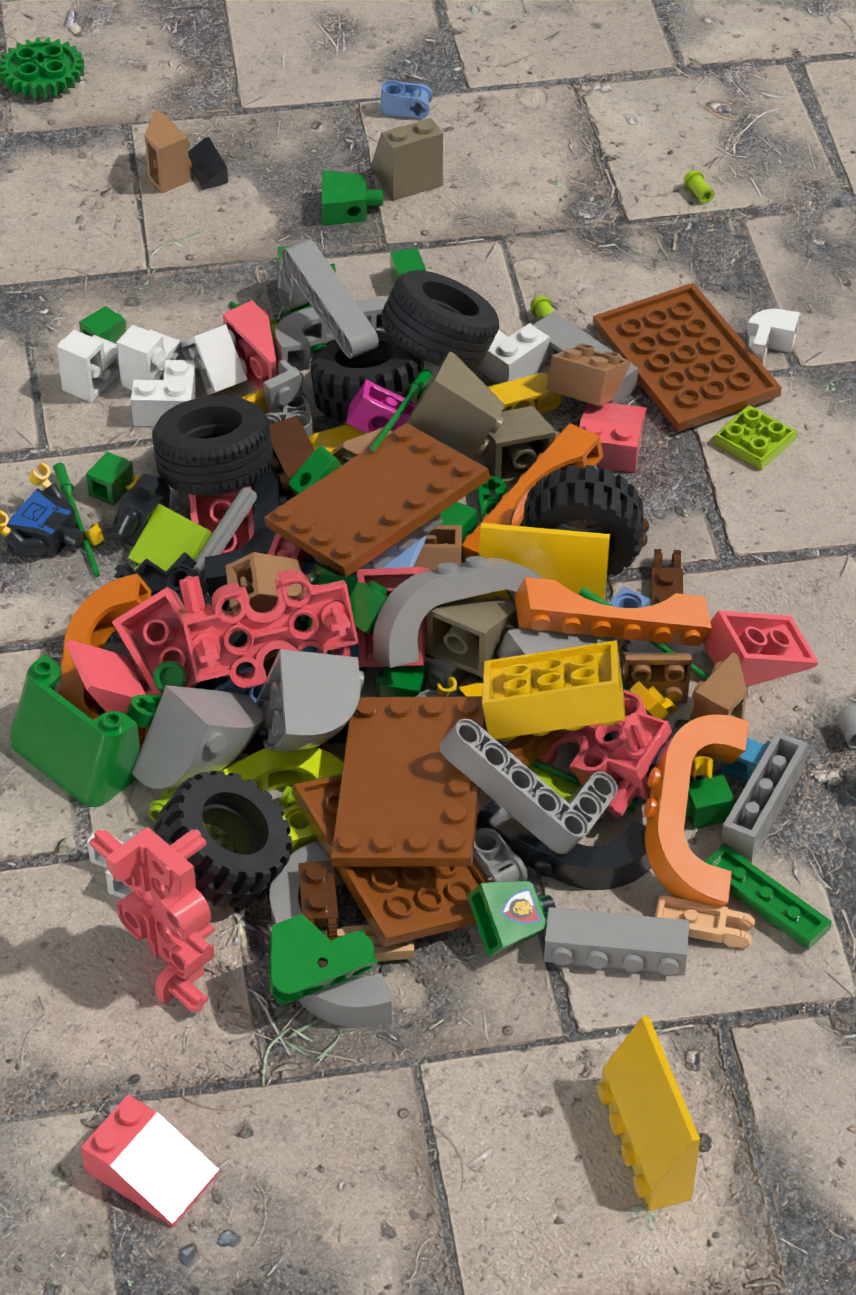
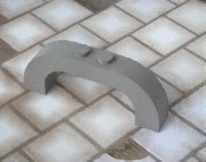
(305, 328)
(407, 605)
(350, 1003)

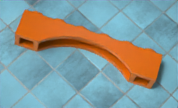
(569, 448)
(553, 607)

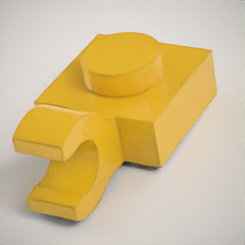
(654, 701)

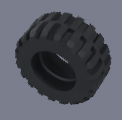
(339, 378)
(595, 497)
(246, 817)

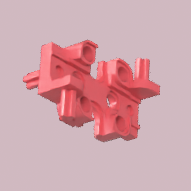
(209, 626)
(624, 758)
(163, 907)

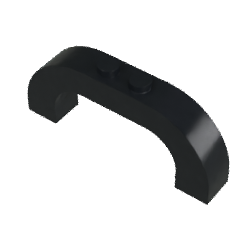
(268, 499)
(583, 865)

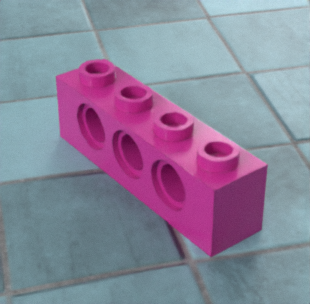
(371, 404)

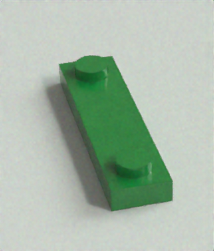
(771, 898)

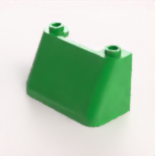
(79, 754)

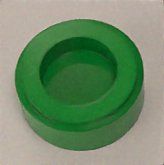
(170, 674)

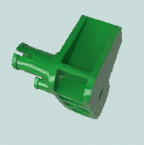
(295, 955)

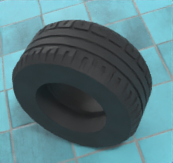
(437, 316)
(212, 445)

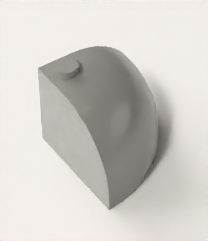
(308, 699)
(195, 734)

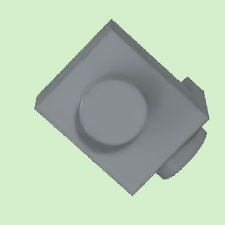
(284, 387)

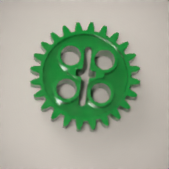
(41, 68)

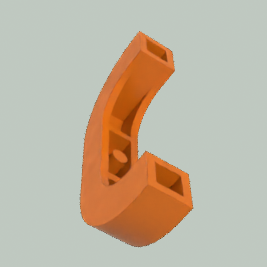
(93, 626)
(665, 842)

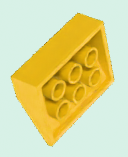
(558, 555)
(553, 691)
(650, 1118)

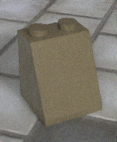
(409, 159)
(457, 408)
(517, 443)
(470, 630)

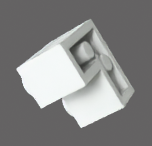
(144, 355)
(516, 355)
(215, 358)
(87, 364)
(154, 397)

